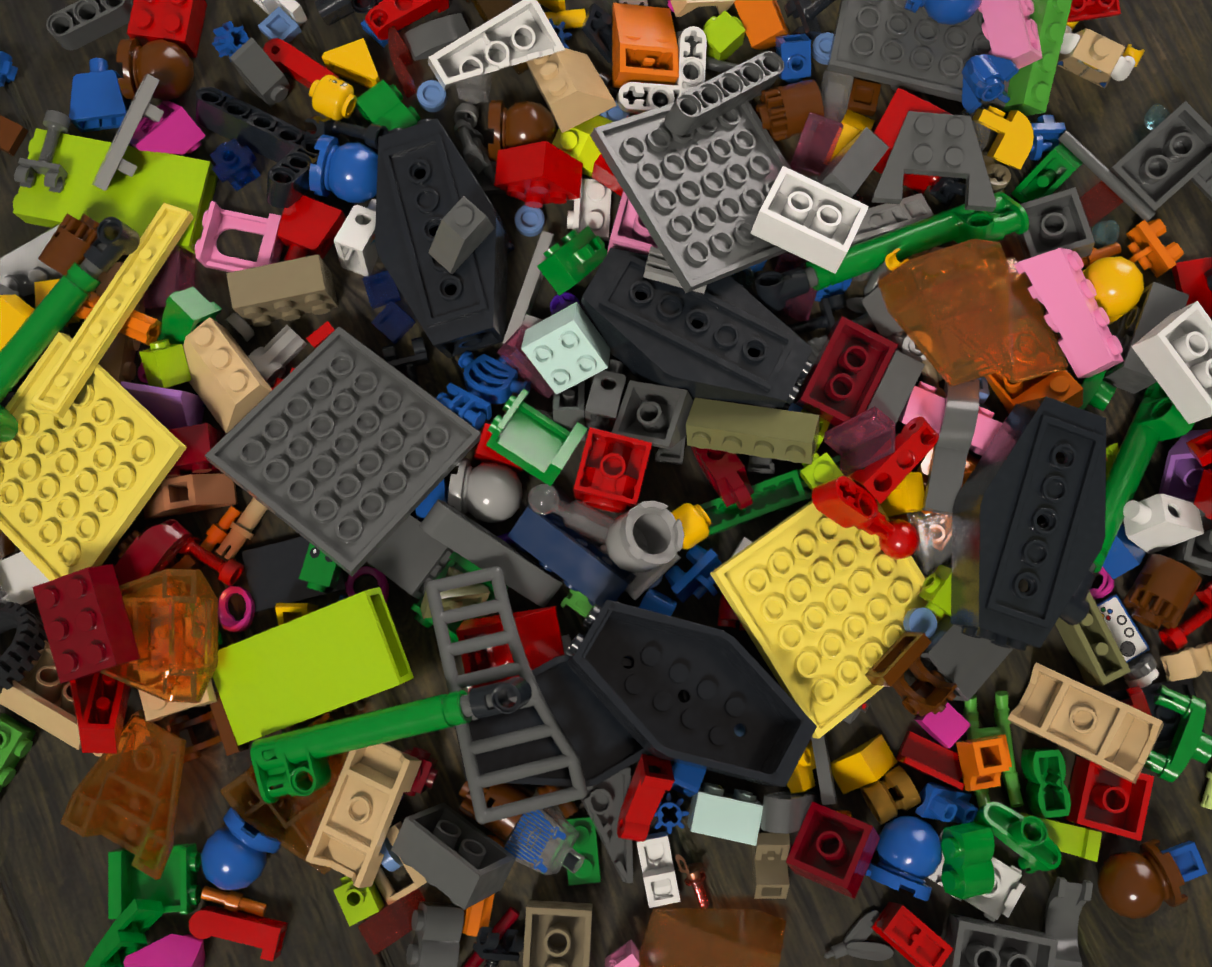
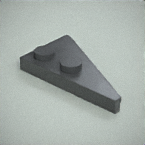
(603, 807)

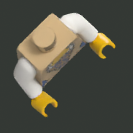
(1096, 56)

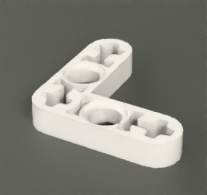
(682, 83)

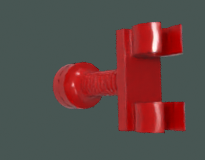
(228, 571)
(1176, 638)

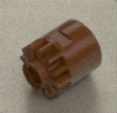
(787, 108)
(69, 243)
(1162, 592)
(496, 796)

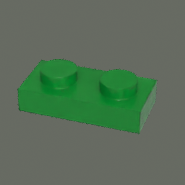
(587, 846)

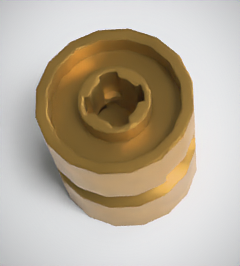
(880, 799)

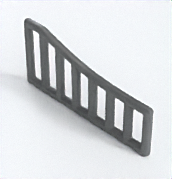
(455, 682)

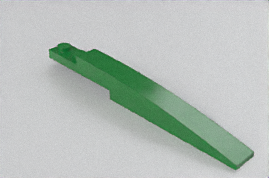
(768, 498)

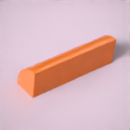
(762, 22)

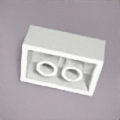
(809, 219)
(1181, 360)

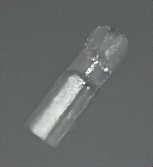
(575, 515)

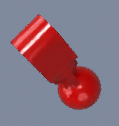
(854, 506)

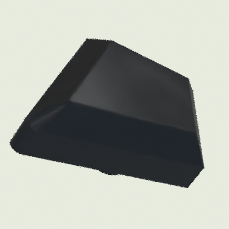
(599, 30)
(947, 188)

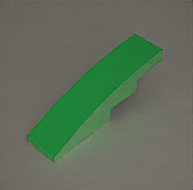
(126, 934)

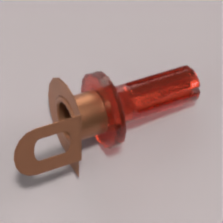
(695, 880)

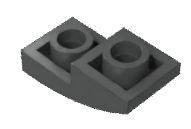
(435, 35)

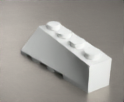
(504, 41)

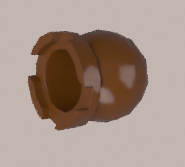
(159, 59)
(519, 125)
(1140, 882)

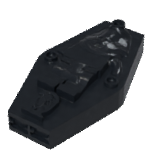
(589, 726)

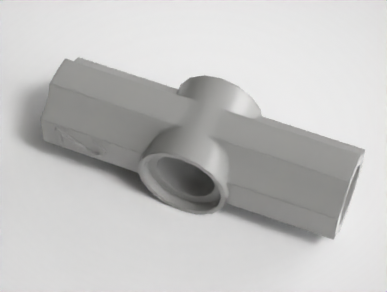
(274, 357)

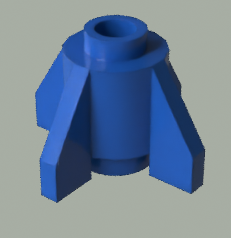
(985, 80)

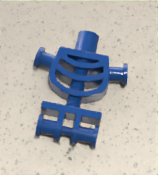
(487, 383)

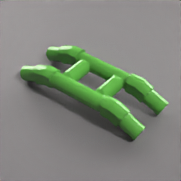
(1001, 715)

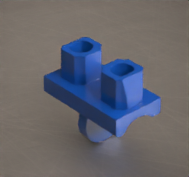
(1046, 135)
(698, 578)
(946, 804)

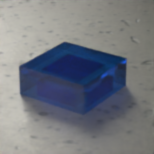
(381, 289)
(393, 322)

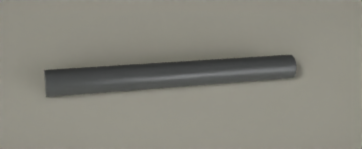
(1106, 176)

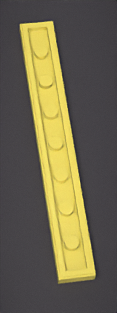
(111, 311)

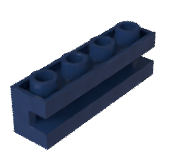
(570, 556)

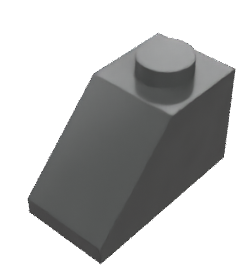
(260, 73)
(459, 234)
(570, 407)

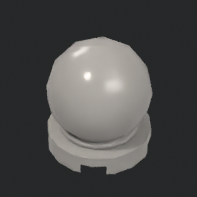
(486, 491)
(644, 537)

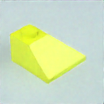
(579, 143)

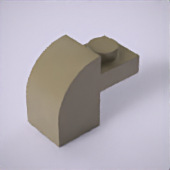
(770, 866)

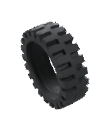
(24, 645)

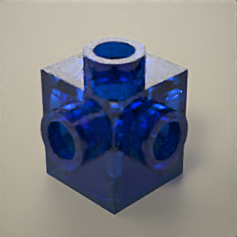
(234, 164)

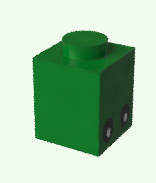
(319, 570)

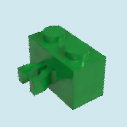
(573, 260)
(184, 313)

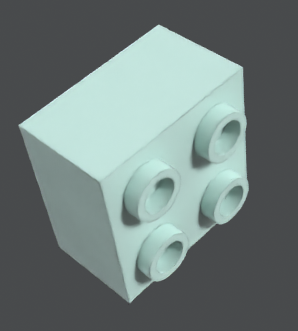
(566, 348)
(725, 814)

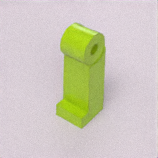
(1073, 838)

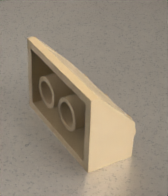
(570, 87)
(223, 374)
(44, 700)

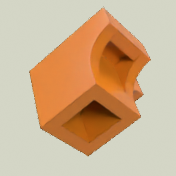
(983, 761)

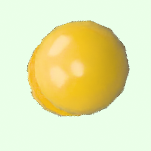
(1116, 284)

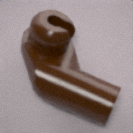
(566, 808)

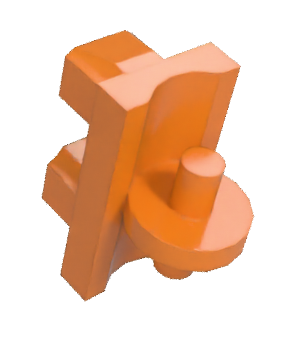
(1149, 250)

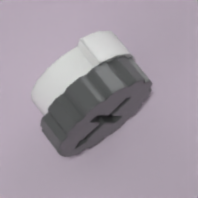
(1142, 671)

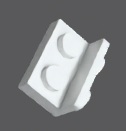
(592, 209)

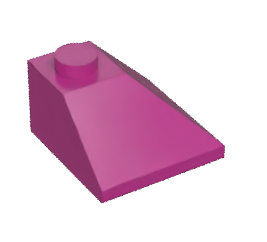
(172, 134)
(169, 952)

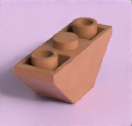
(190, 494)

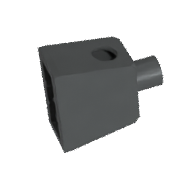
(605, 397)

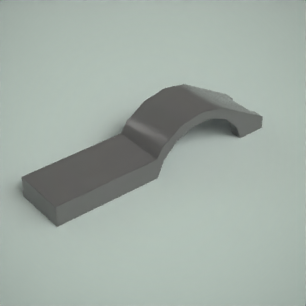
(952, 447)
(1062, 919)

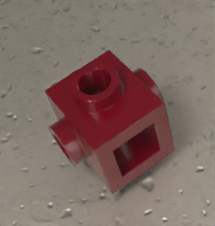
(426, 774)

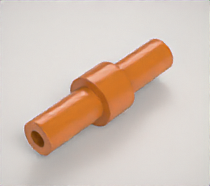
(1106, 251)
(218, 531)
(233, 901)

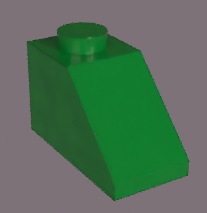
(1048, 175)

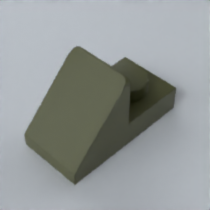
(457, 597)

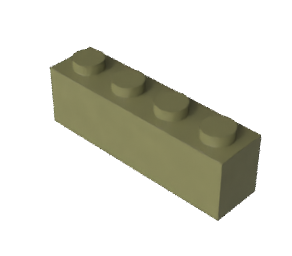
(753, 430)
(1093, 647)

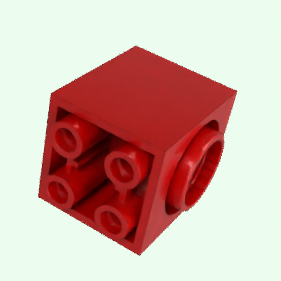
(889, 129)
(611, 471)

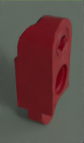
(726, 476)
(151, 551)

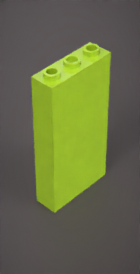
(133, 200)
(310, 666)

